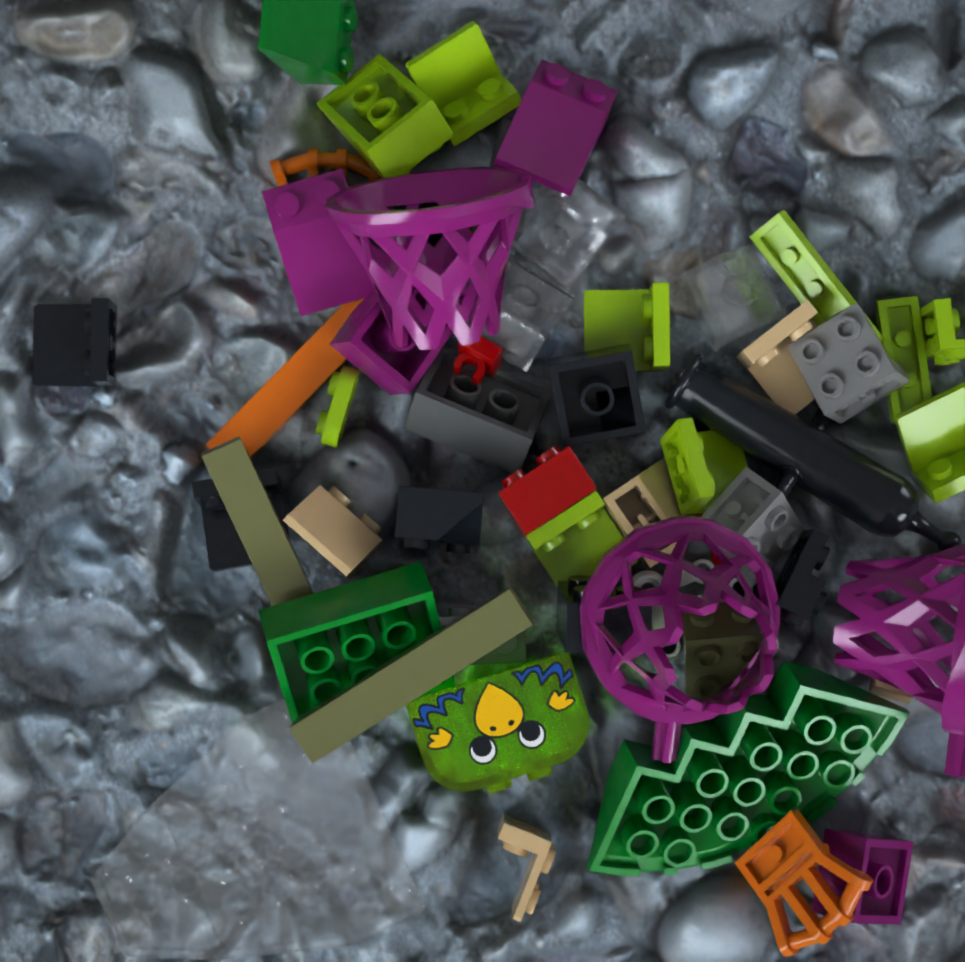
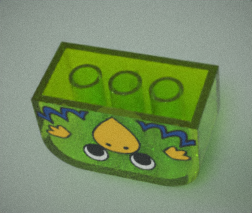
(502, 725)

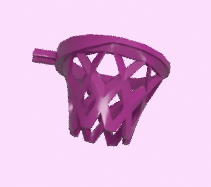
(464, 199)
(908, 630)
(676, 706)

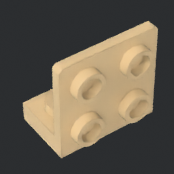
(773, 365)
(519, 839)

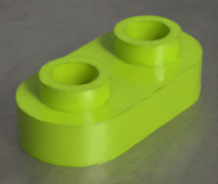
(343, 389)

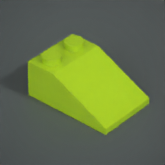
(386, 118)

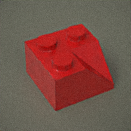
(546, 490)

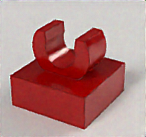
(483, 355)

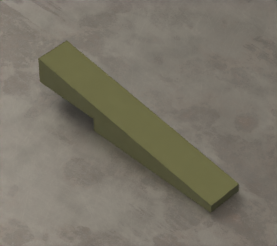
(257, 522)
(410, 674)

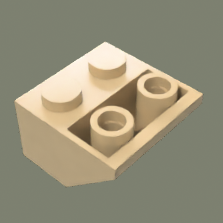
(644, 501)

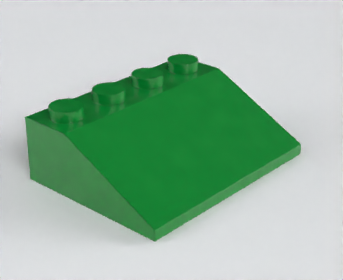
(310, 38)
(345, 632)

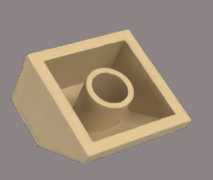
(334, 530)

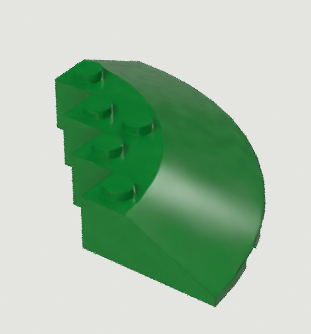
(740, 774)

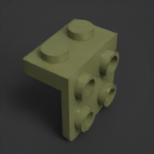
(717, 648)

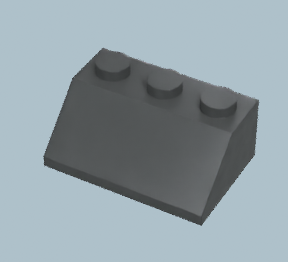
(480, 420)

